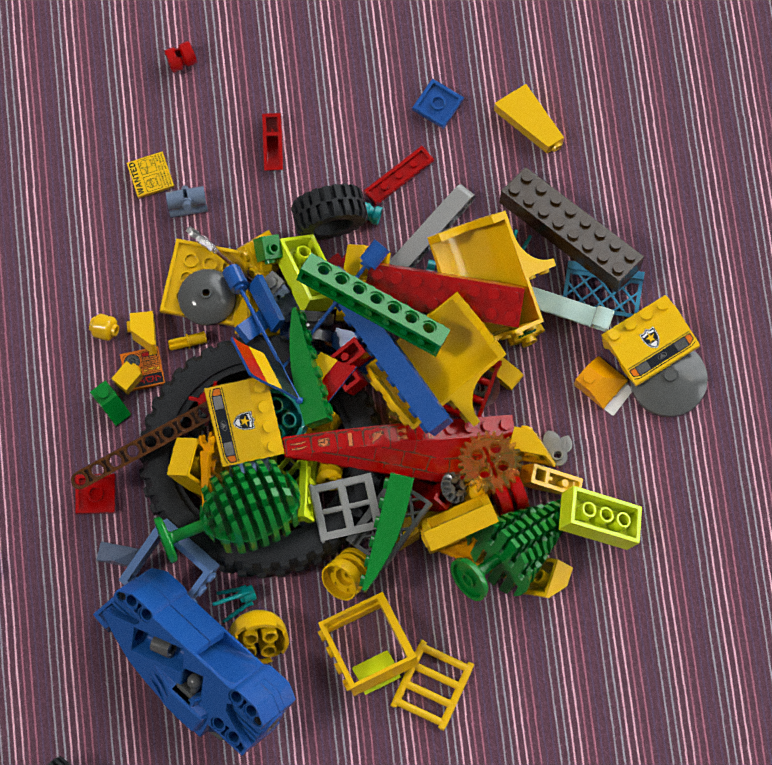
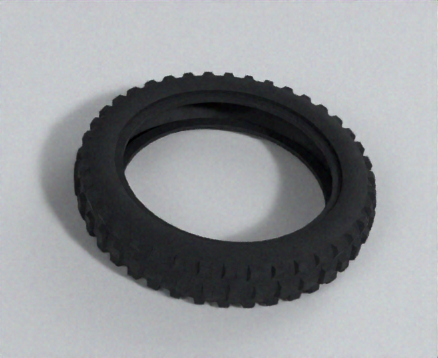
(171, 501)

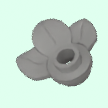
(557, 445)

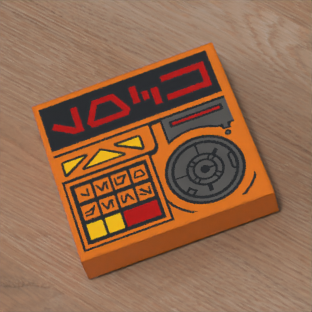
(150, 365)

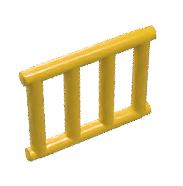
(457, 685)

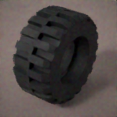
(329, 211)

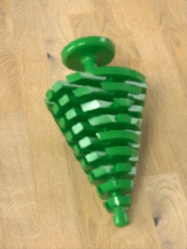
(513, 548)

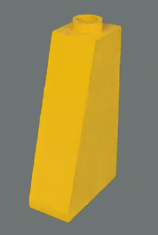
(529, 117)

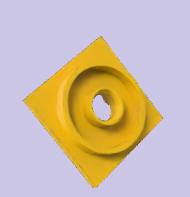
(191, 257)

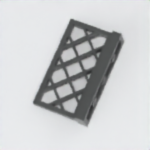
(357, 539)

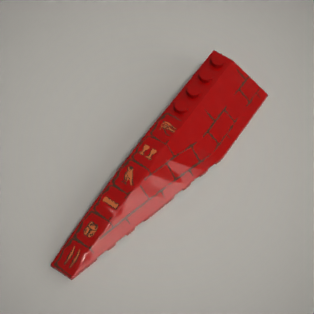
(398, 447)

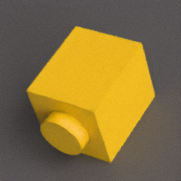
(127, 377)

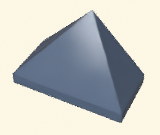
(116, 554)

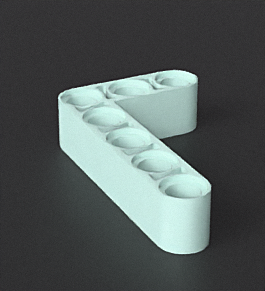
(572, 310)

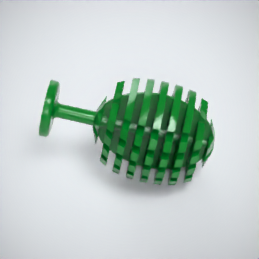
(241, 509)

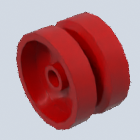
(515, 494)

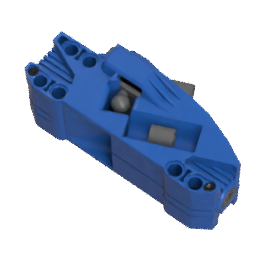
(196, 662)

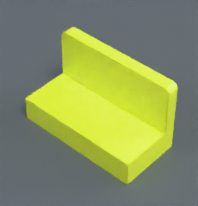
(372, 666)

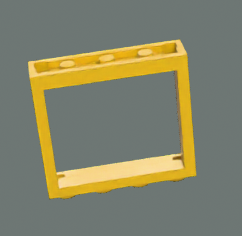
(458, 522)
(352, 614)

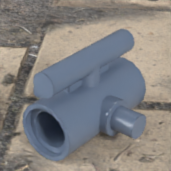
(186, 201)

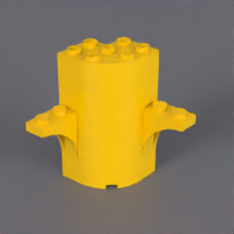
(491, 252)
(456, 368)

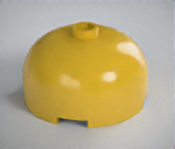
(261, 628)

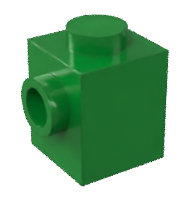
(268, 249)

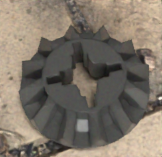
(449, 490)

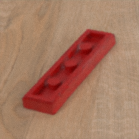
(398, 175)

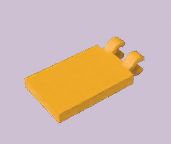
(210, 461)

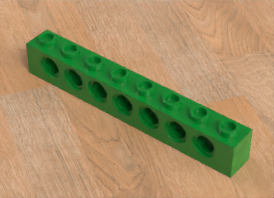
(373, 304)

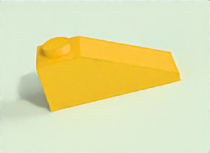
(547, 479)

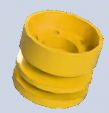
(344, 573)

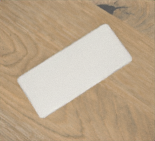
(618, 400)

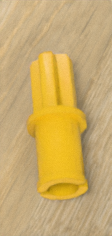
(187, 341)

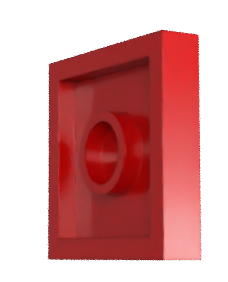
(97, 497)

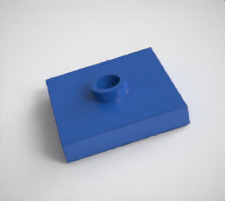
(438, 103)

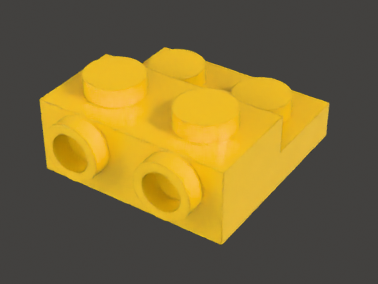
(248, 255)

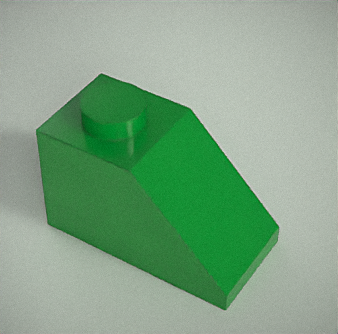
(110, 403)

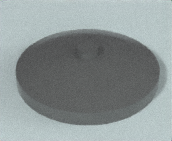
(674, 389)

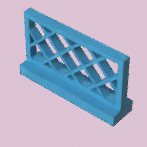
(576, 269)

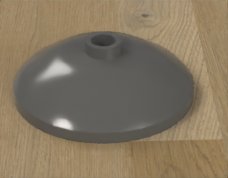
(206, 309)

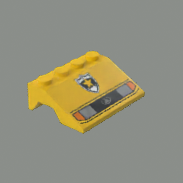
(650, 340)
(243, 421)

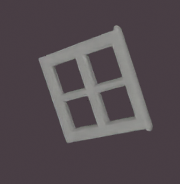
(345, 506)

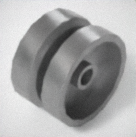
(320, 334)

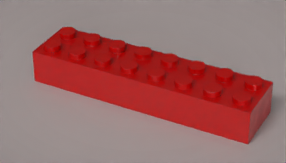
(427, 290)

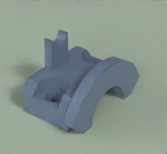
(285, 302)

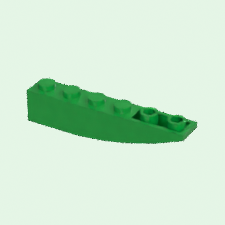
(307, 374)
(388, 526)

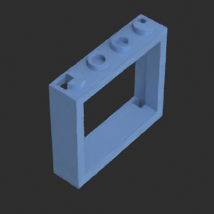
(187, 547)

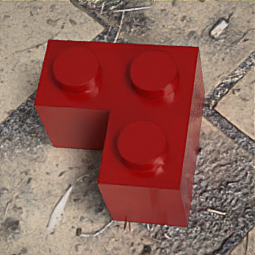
(353, 354)

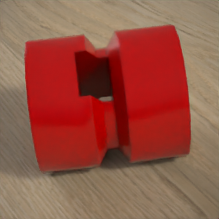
(187, 56)

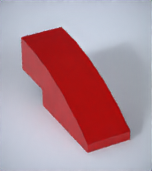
(272, 141)

